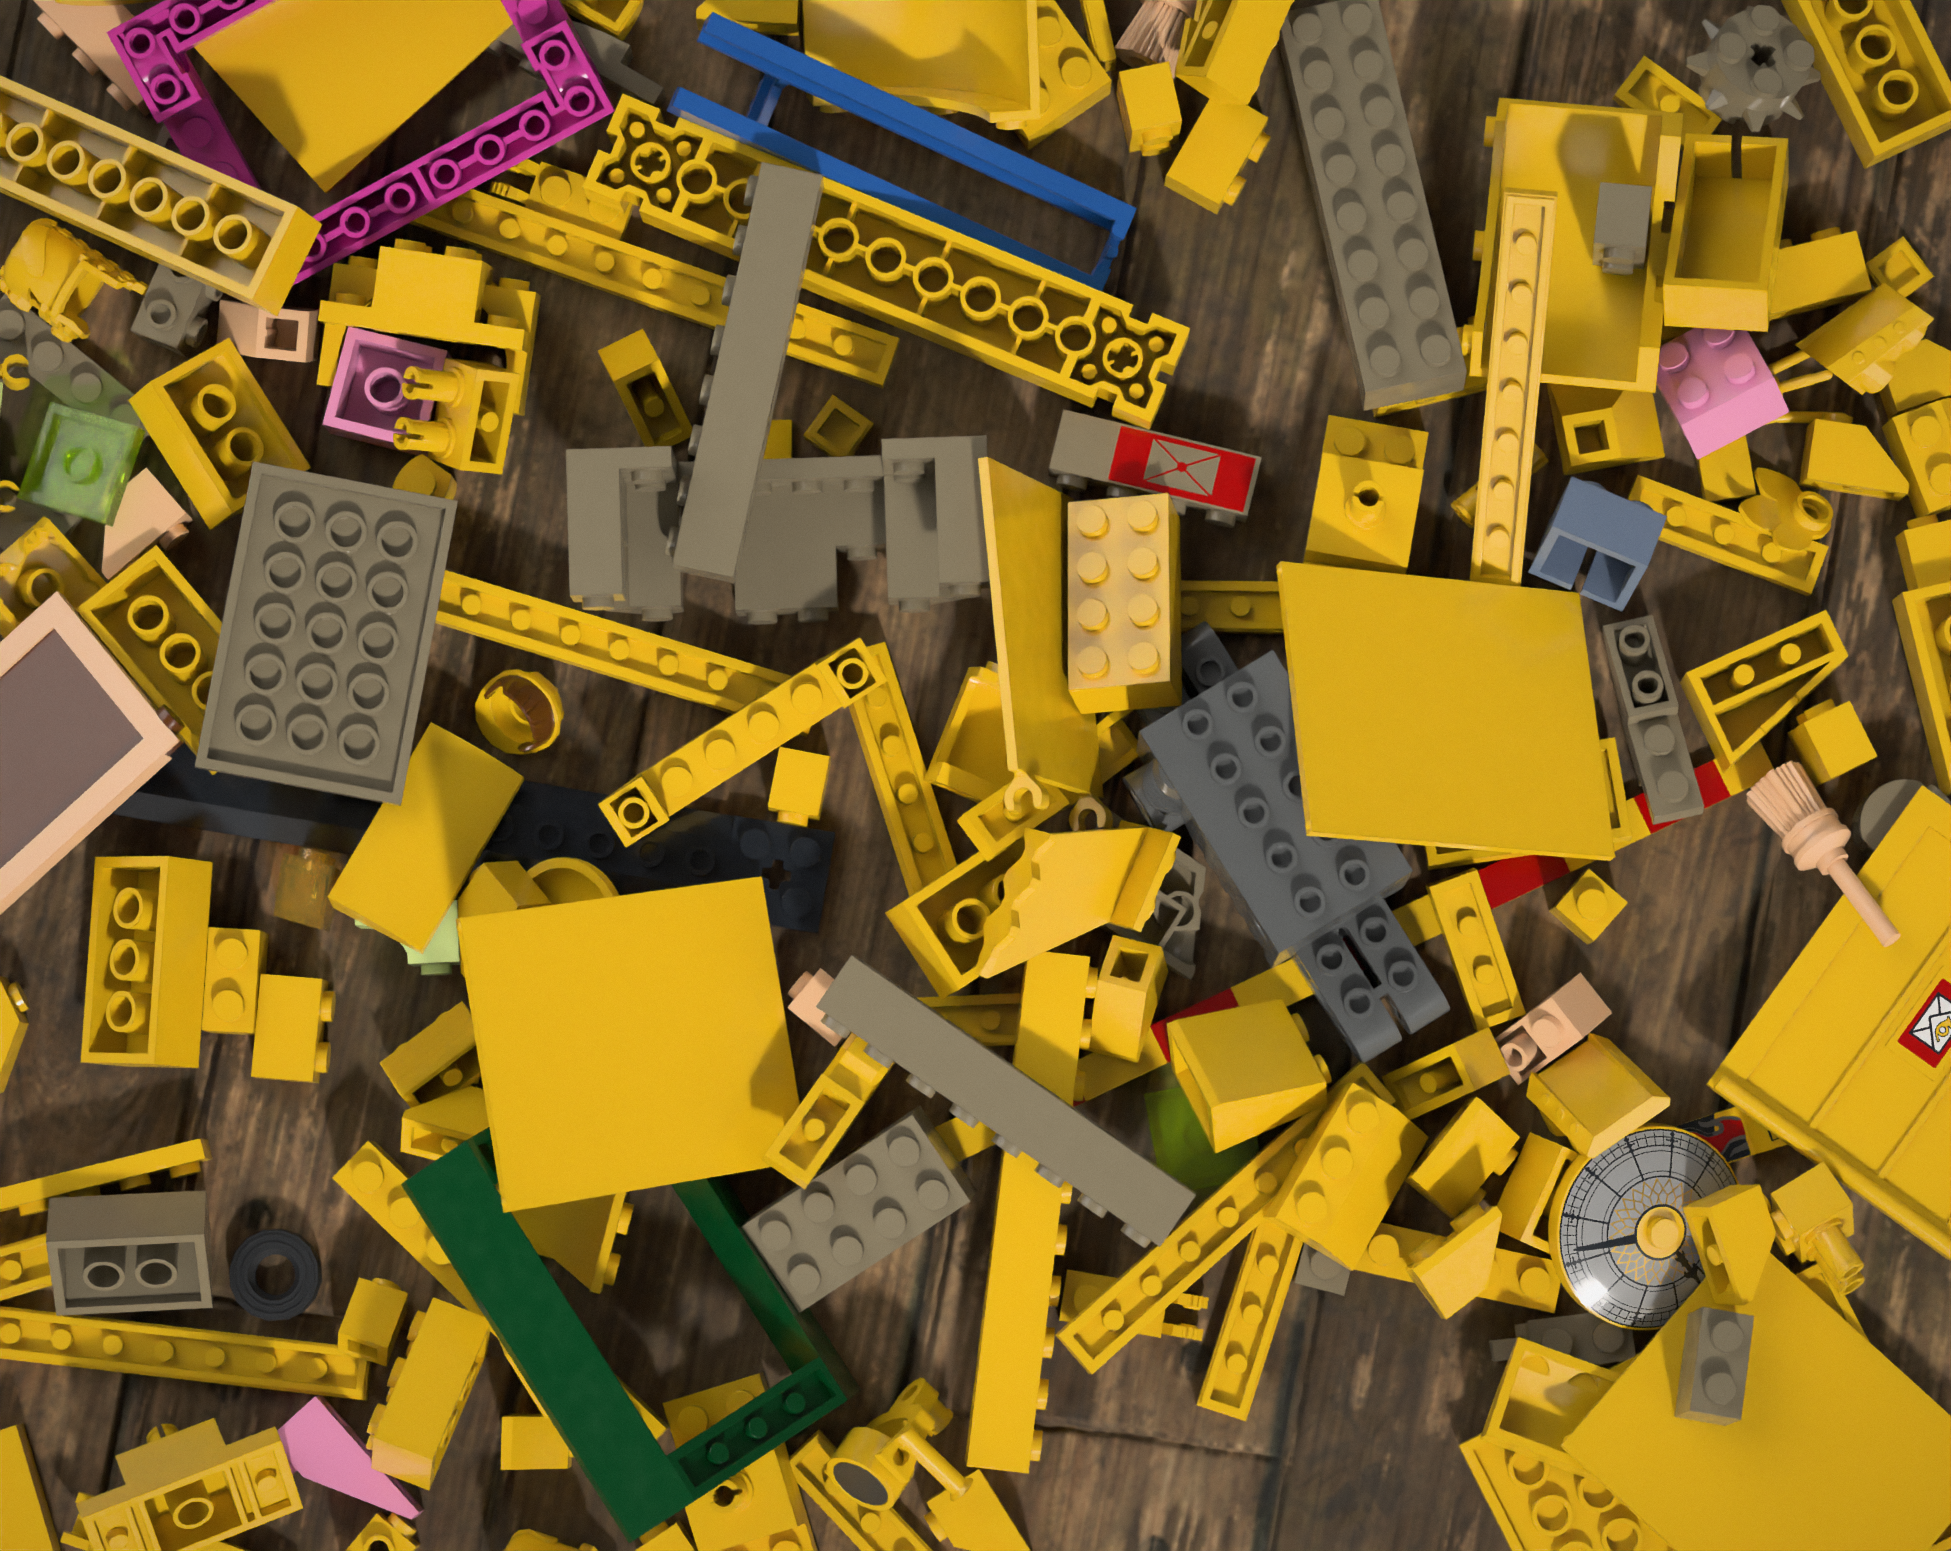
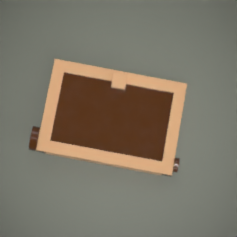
(70, 741)

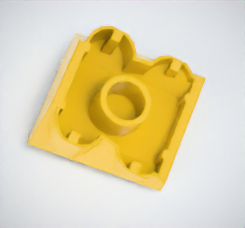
(1868, 339)
(36, 569)
(1595, 1096)

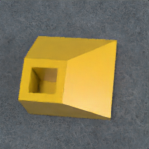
(1604, 427)
(1459, 1265)

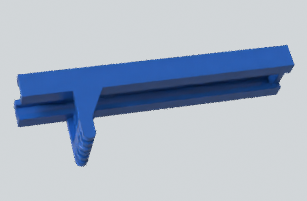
(787, 66)

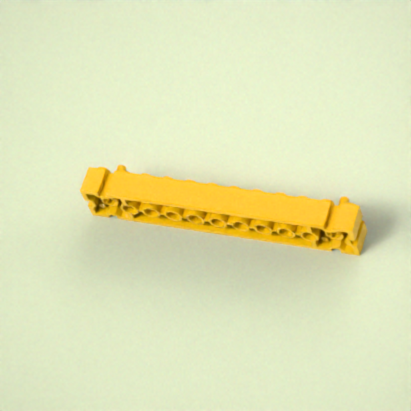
(899, 267)

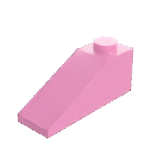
(333, 1455)

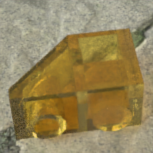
(304, 889)

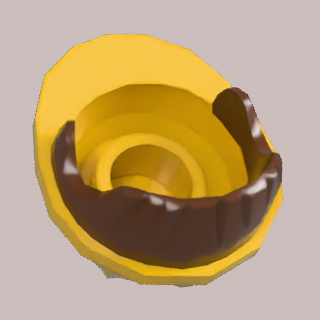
(519, 712)

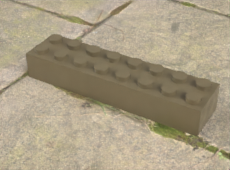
(1371, 203)

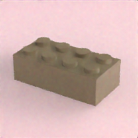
(859, 1209)

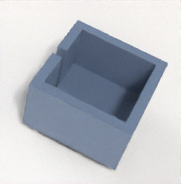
(1616, 527)

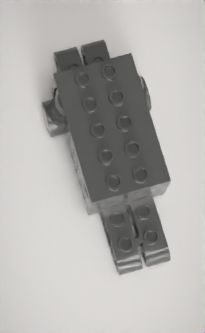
(1235, 783)

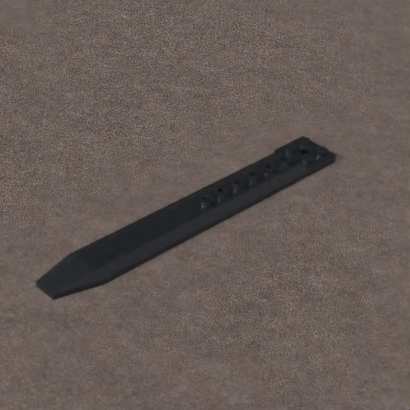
(537, 826)

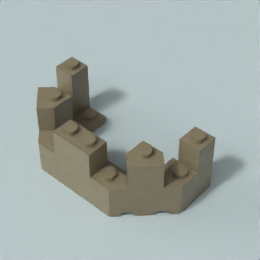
(910, 501)

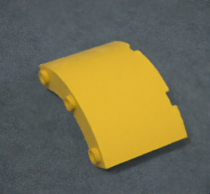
(934, 53)
(1597, 324)

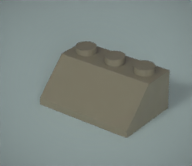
(130, 1252)

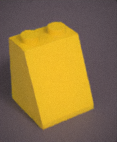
(1246, 1070)

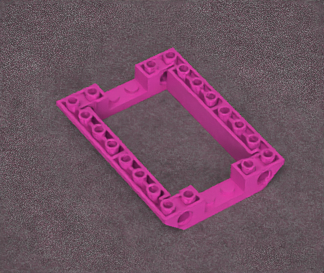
(157, 61)

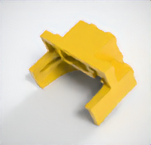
(432, 299)

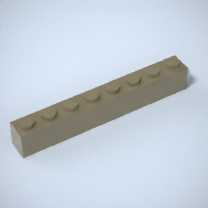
(747, 372)
(1005, 1100)

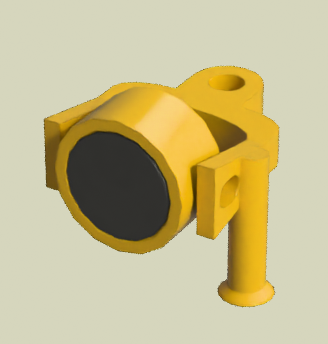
(880, 1459)

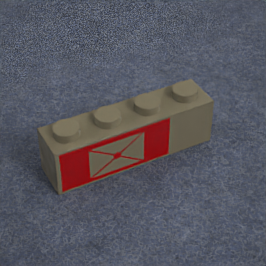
(1148, 462)

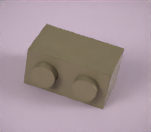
(1621, 227)
(1714, 1366)

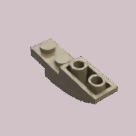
(609, 56)
(1651, 720)

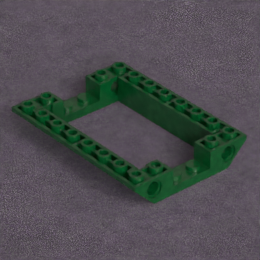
(572, 1377)

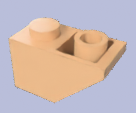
(259, 334)
(144, 519)
(1551, 1027)

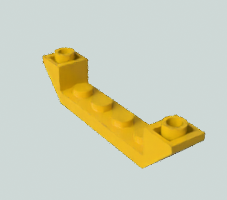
(741, 740)

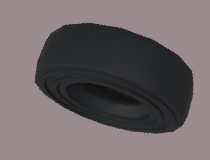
(246, 1261)

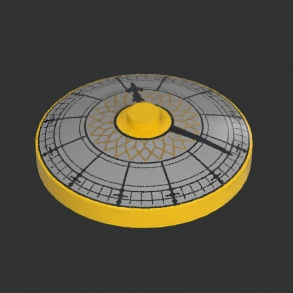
(1623, 1228)

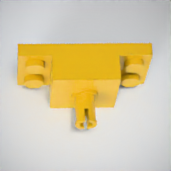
(1366, 496)
(191, 1491)
(757, 1505)

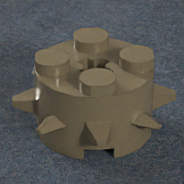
(1754, 67)

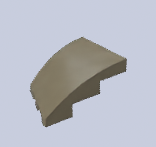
(1175, 913)

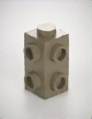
(174, 311)

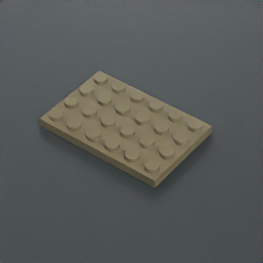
(326, 634)

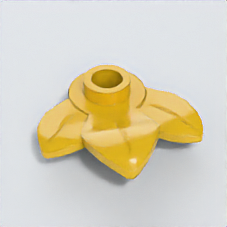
(1786, 511)

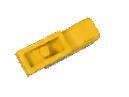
(826, 1113)

